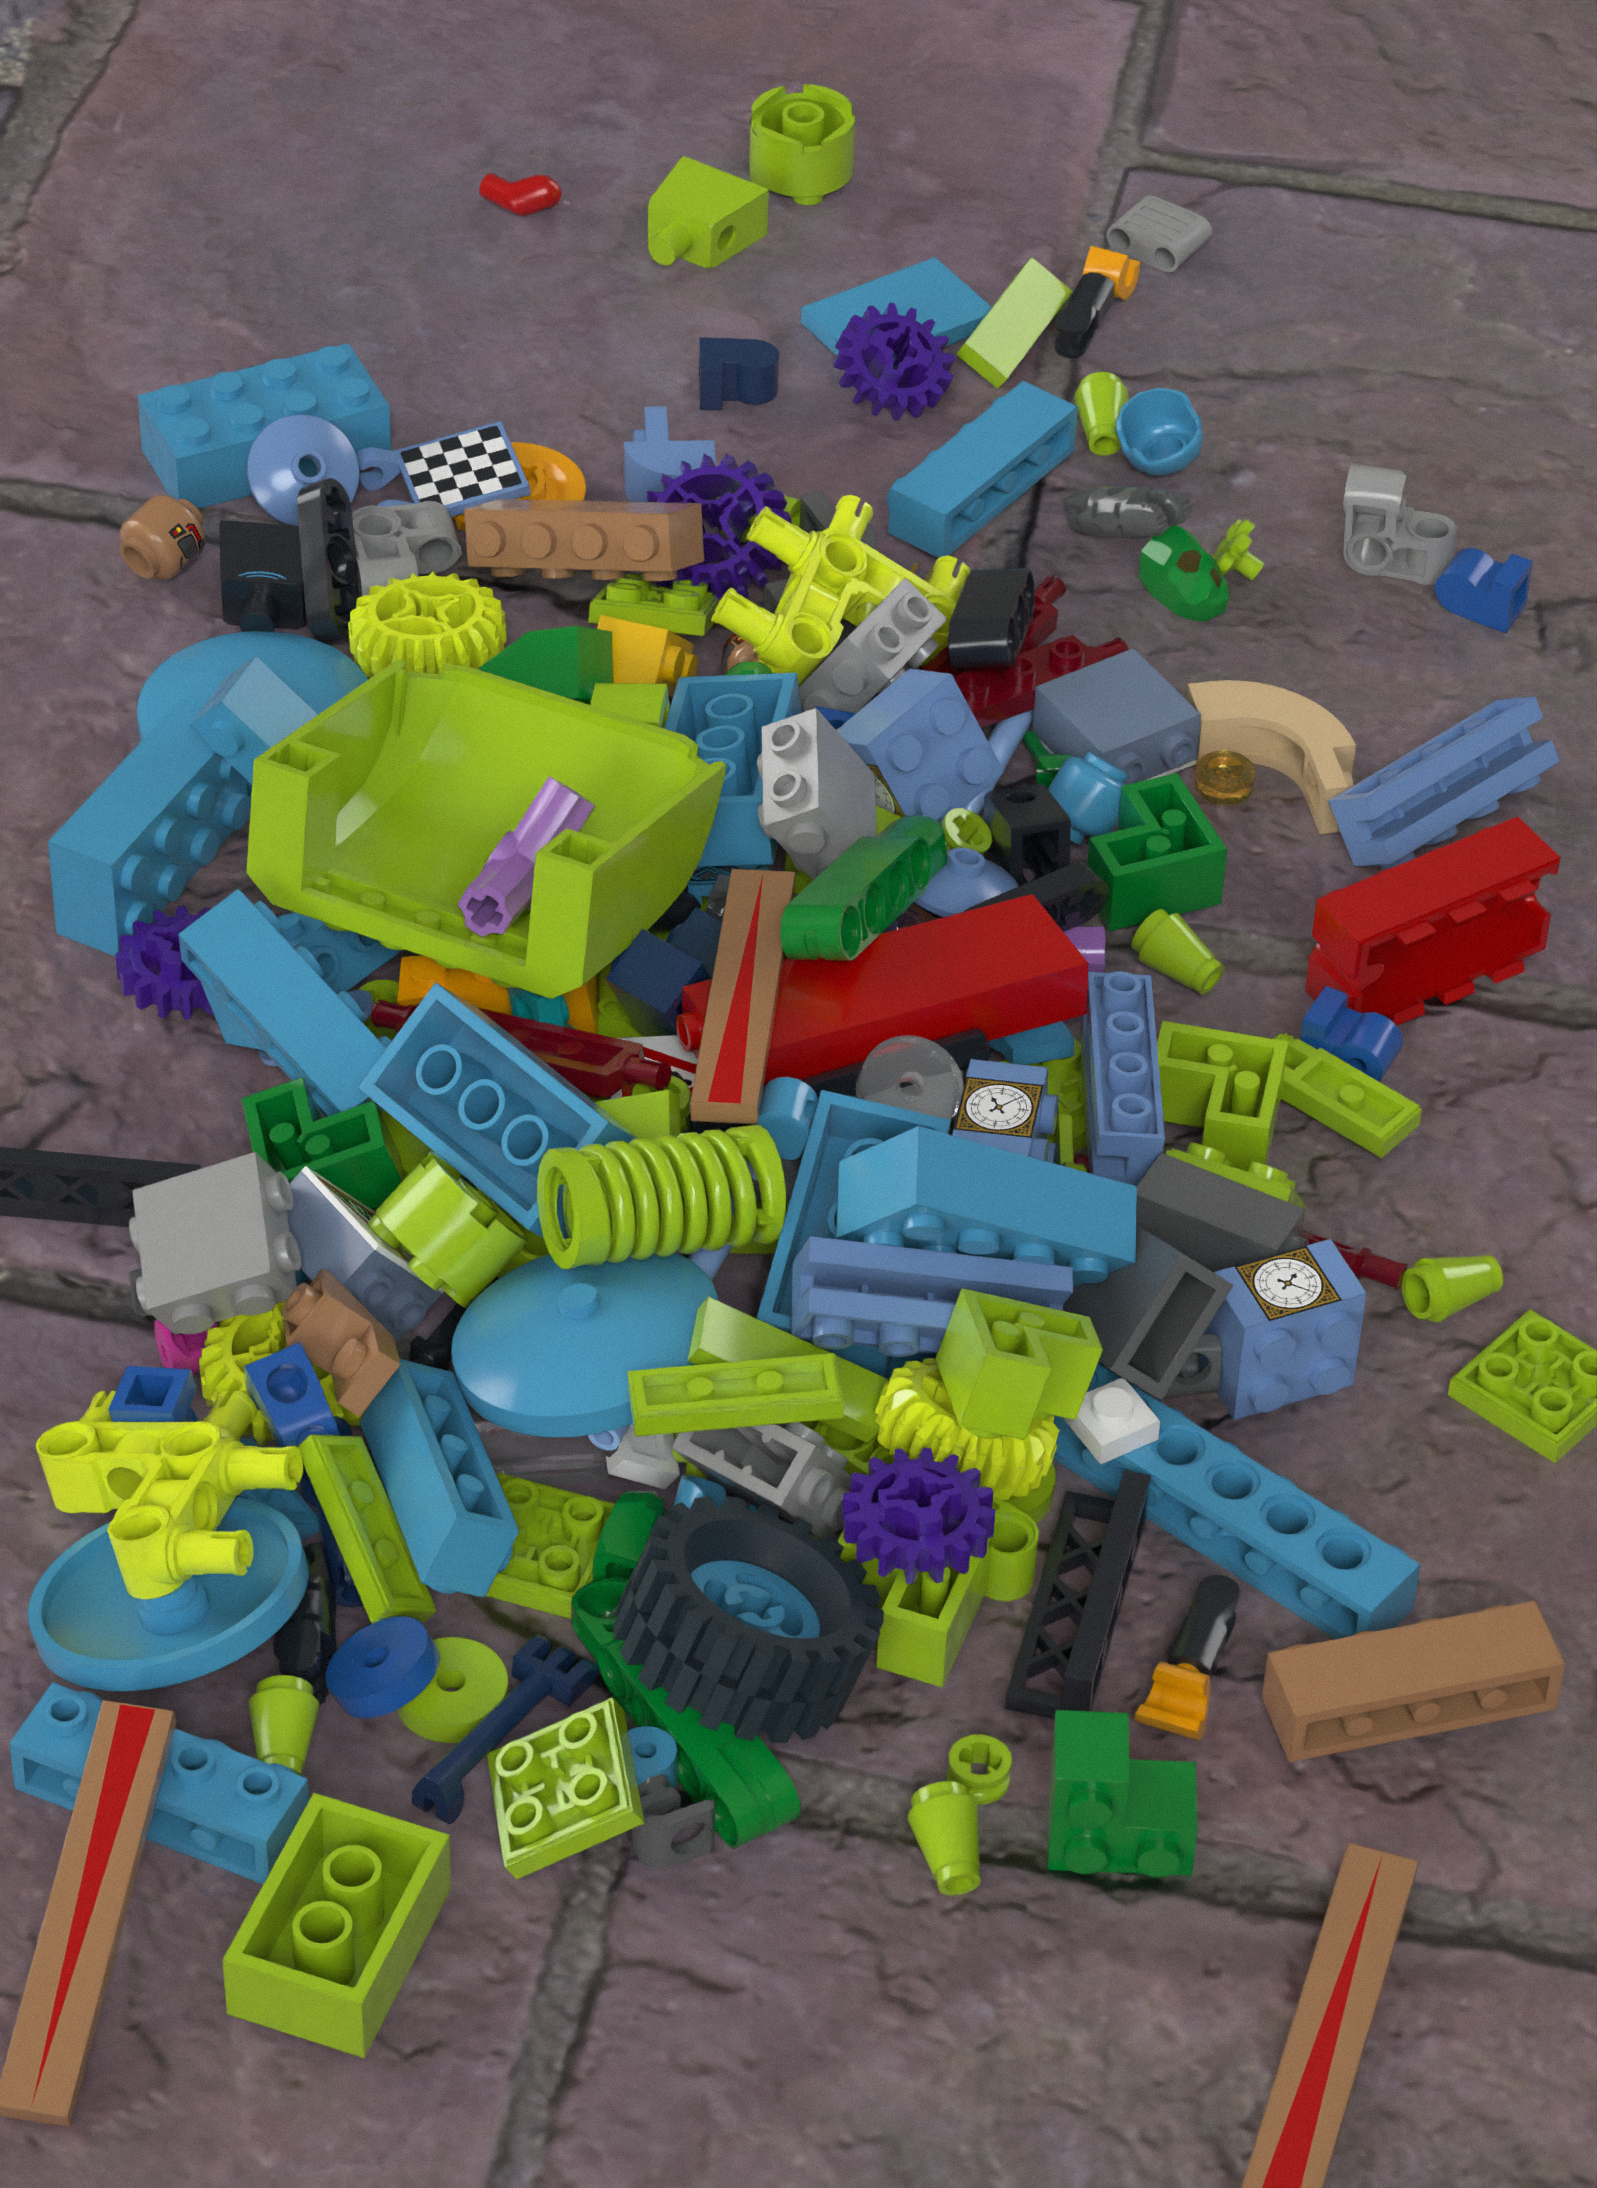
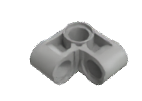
(1388, 536)
(402, 542)

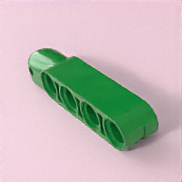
(863, 891)
(739, 1774)

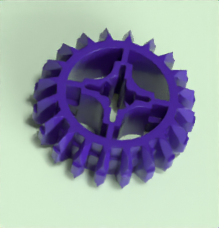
(741, 497)

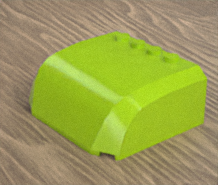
(415, 780)

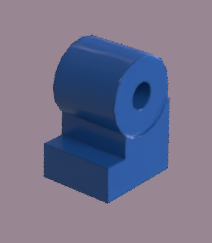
(1484, 588)
(1362, 1040)
(156, 1395)
(290, 1396)

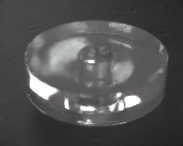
(917, 1062)

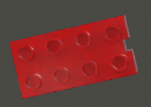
(1434, 923)

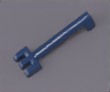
(538, 1678)

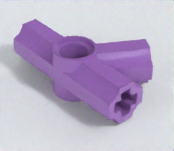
(507, 877)

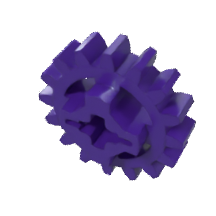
(867, 357)
(153, 966)
(918, 1515)

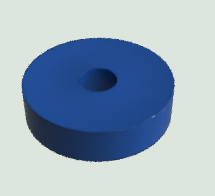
(382, 1667)

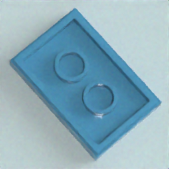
(923, 286)

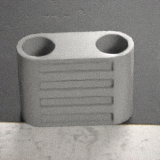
(1159, 233)

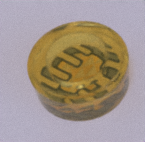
(1224, 777)

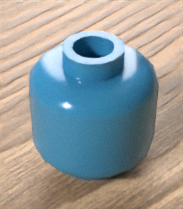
(1089, 794)

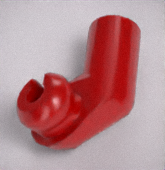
(522, 196)

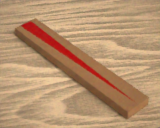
(742, 999)
(85, 1914)
(1332, 2021)

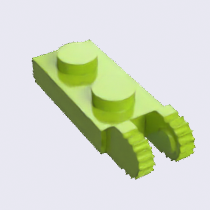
(1346, 1098)

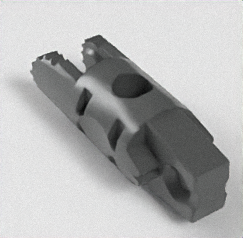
(1126, 511)

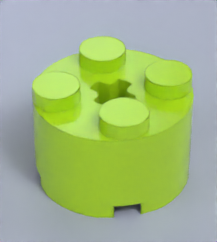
(802, 142)
(449, 1229)

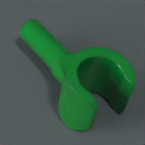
(1046, 764)

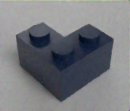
(652, 972)

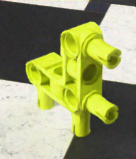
(829, 581)
(167, 1487)

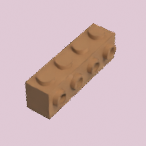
(584, 536)
(1412, 1680)

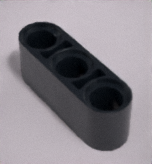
(991, 618)

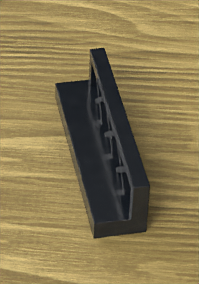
(76, 1185)
(1092, 1609)

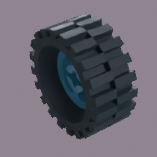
(747, 1619)

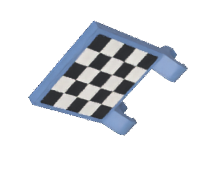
(450, 470)

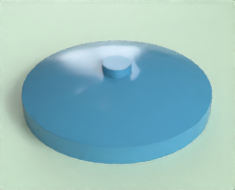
(307, 666)
(555, 1344)
(115, 1642)

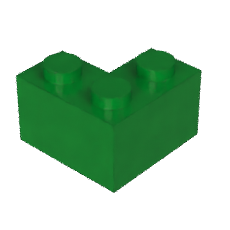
(1159, 855)
(345, 1148)
(1113, 1808)

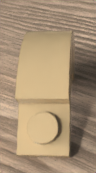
(1279, 732)

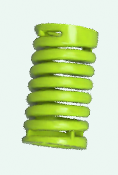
(617, 1191)

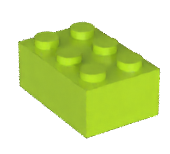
(337, 1925)

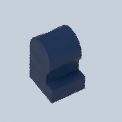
(737, 371)

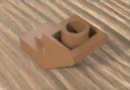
(341, 1339)

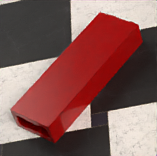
(976, 969)

